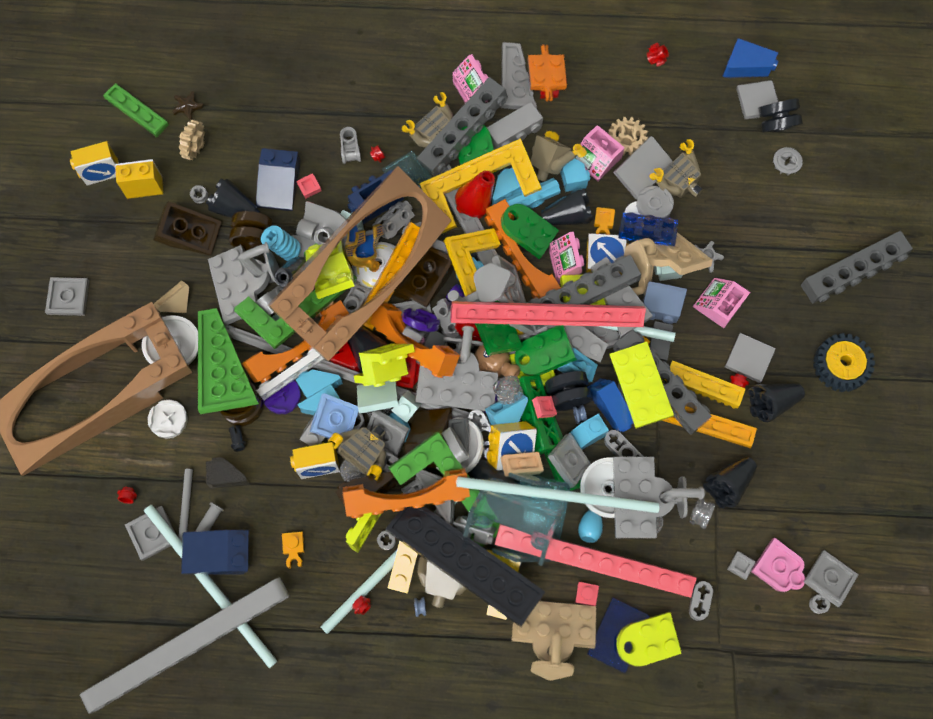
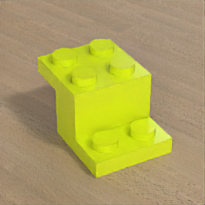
(335, 274)
(383, 364)

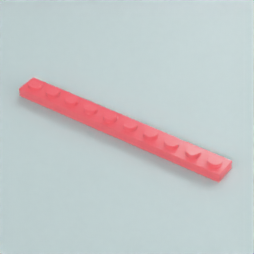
(547, 314)
(600, 562)

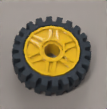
(850, 350)

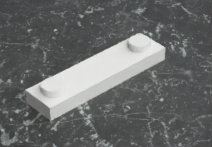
(270, 387)

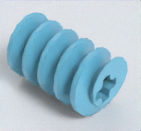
(281, 242)

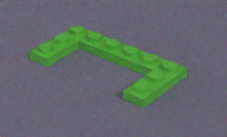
(278, 331)
(436, 451)

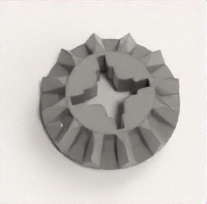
(794, 164)

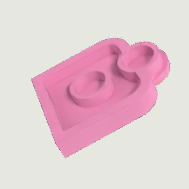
(780, 567)

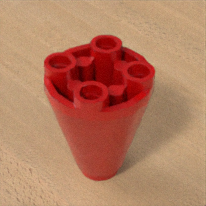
(475, 195)

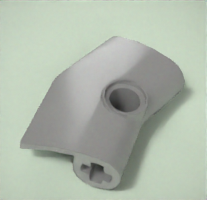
(319, 220)

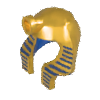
(361, 247)

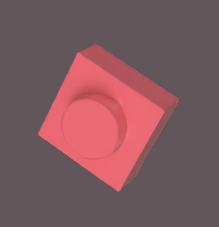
(308, 186)
(544, 407)
(586, 594)

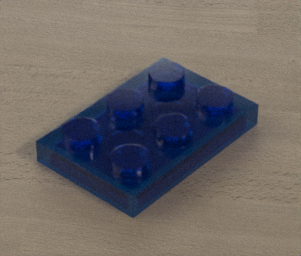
(637, 227)
(616, 617)

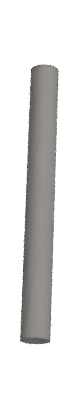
(185, 502)

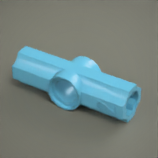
(549, 189)

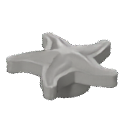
(712, 254)

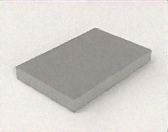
(636, 169)

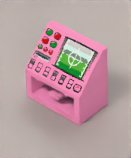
(468, 77)
(601, 154)
(565, 256)
(721, 300)

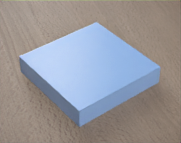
(333, 416)

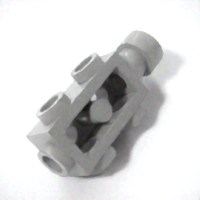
(394, 221)
(443, 313)

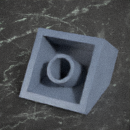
(664, 301)

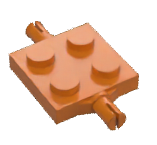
(547, 72)

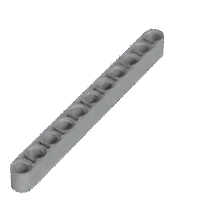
(184, 645)

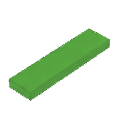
(136, 110)

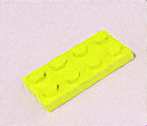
(641, 385)

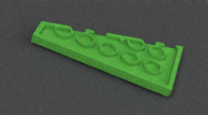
(220, 372)

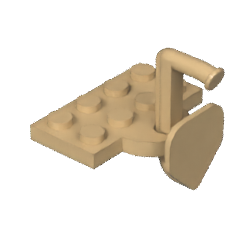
(682, 258)
(559, 630)

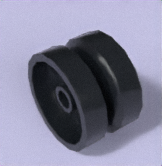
(780, 115)
(569, 390)

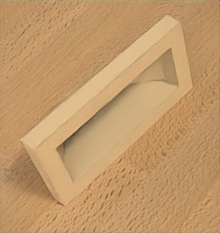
(175, 299)

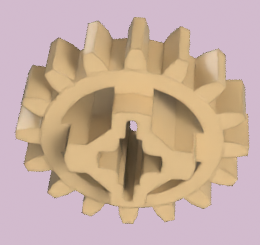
(628, 134)
(191, 140)

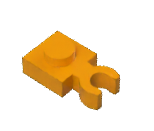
(604, 220)
(293, 545)

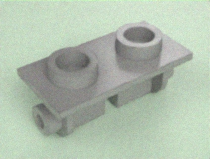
(481, 535)

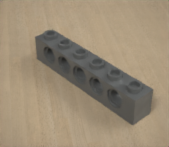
(464, 117)
(895, 244)
(612, 284)
(689, 421)

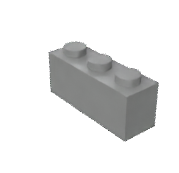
(516, 126)

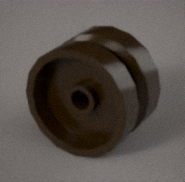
(248, 229)
(244, 415)

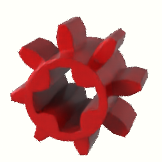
(657, 54)

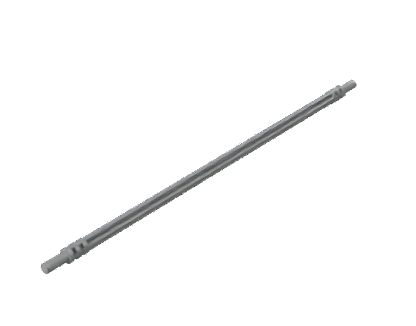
(329, 367)

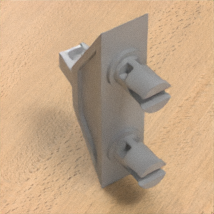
(425, 479)

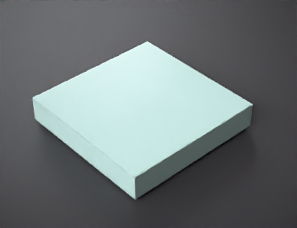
(377, 398)

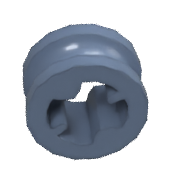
(579, 414)
(420, 606)

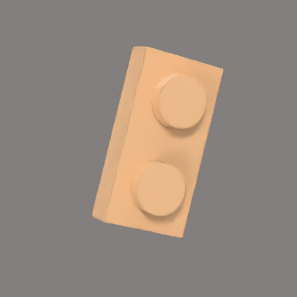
(522, 463)

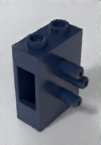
(359, 196)

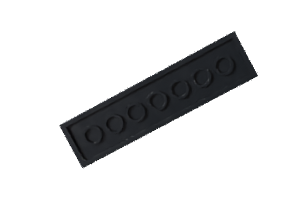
(466, 563)

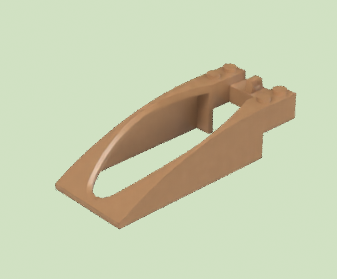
(331, 340)
(136, 396)

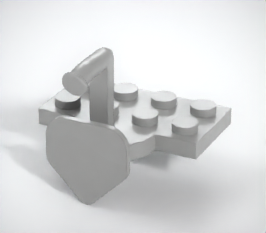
(240, 276)
(494, 283)
(467, 386)
(636, 480)

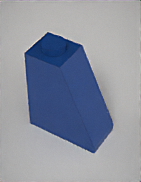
(750, 61)
(611, 404)

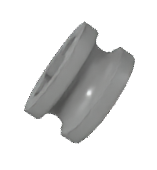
(194, 190)
(381, 543)
(813, 606)

